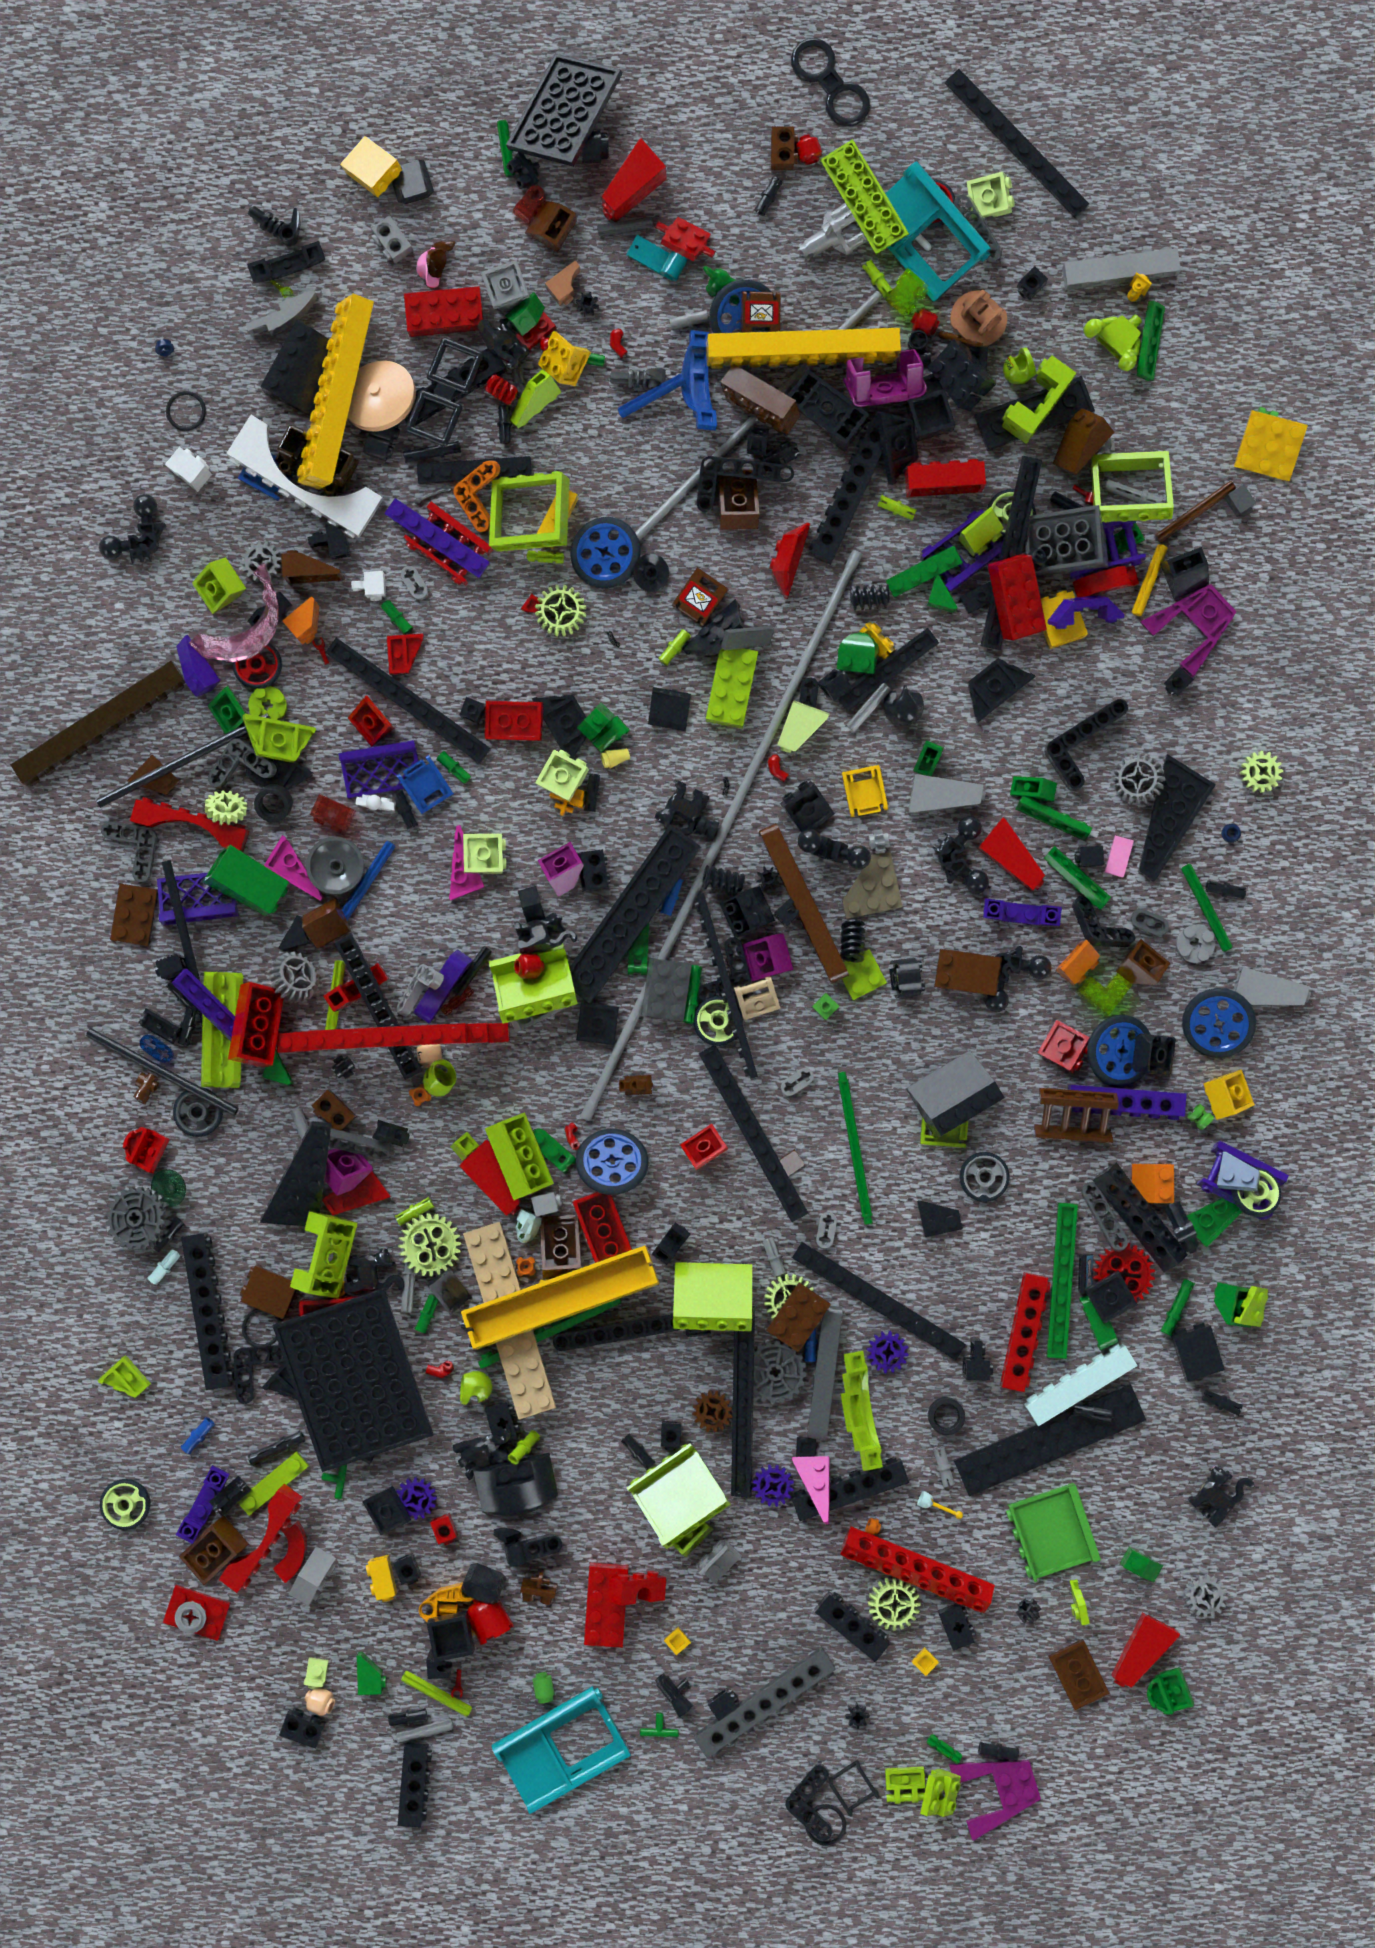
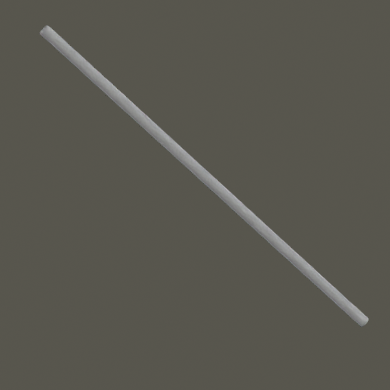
(744, 429)

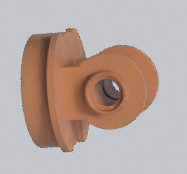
(985, 310)

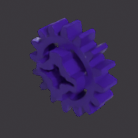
(879, 1351)
(765, 1490)
(419, 1507)

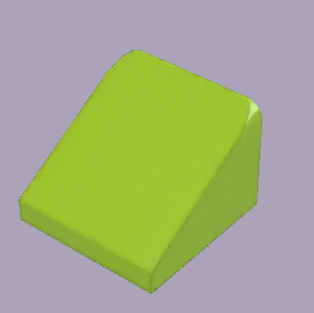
(464, 1146)

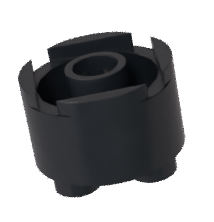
(906, 977)

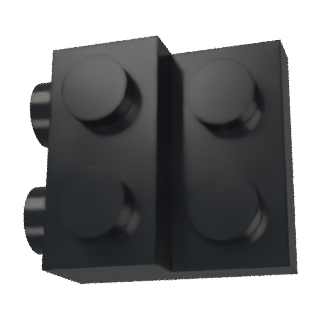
(806, 806)

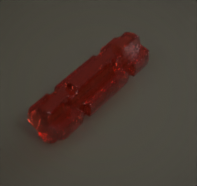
(456, 1001)

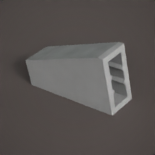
(939, 794)
(1269, 990)

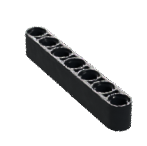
(610, 1337)

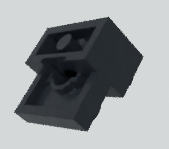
(975, 1366)

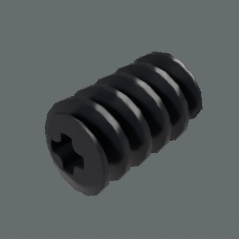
(870, 597)
(722, 879)
(852, 940)

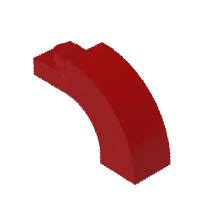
(1106, 581)

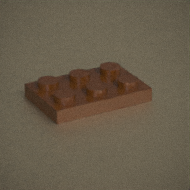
(134, 914)
(798, 1317)
(1078, 1674)

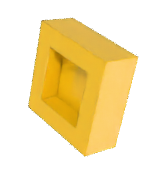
(677, 1640)
(925, 1661)

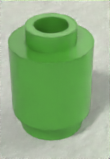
(543, 1687)

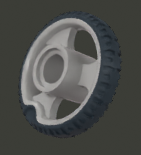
(983, 1194)

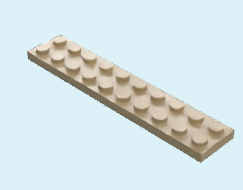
(519, 1353)

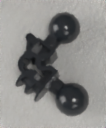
(112, 547)
(969, 829)
(823, 847)
(1038, 967)

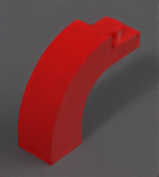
(348, 993)
(296, 1552)

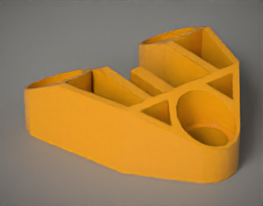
(446, 1594)

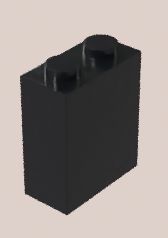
(1197, 1351)

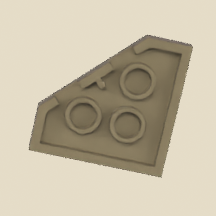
(873, 889)

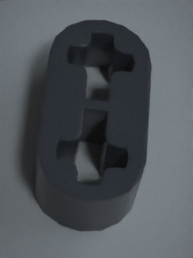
(814, 692)

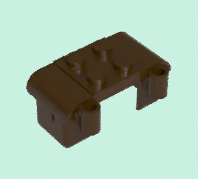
(290, 457)

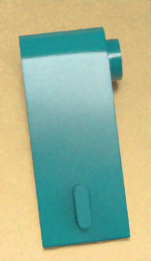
(655, 258)

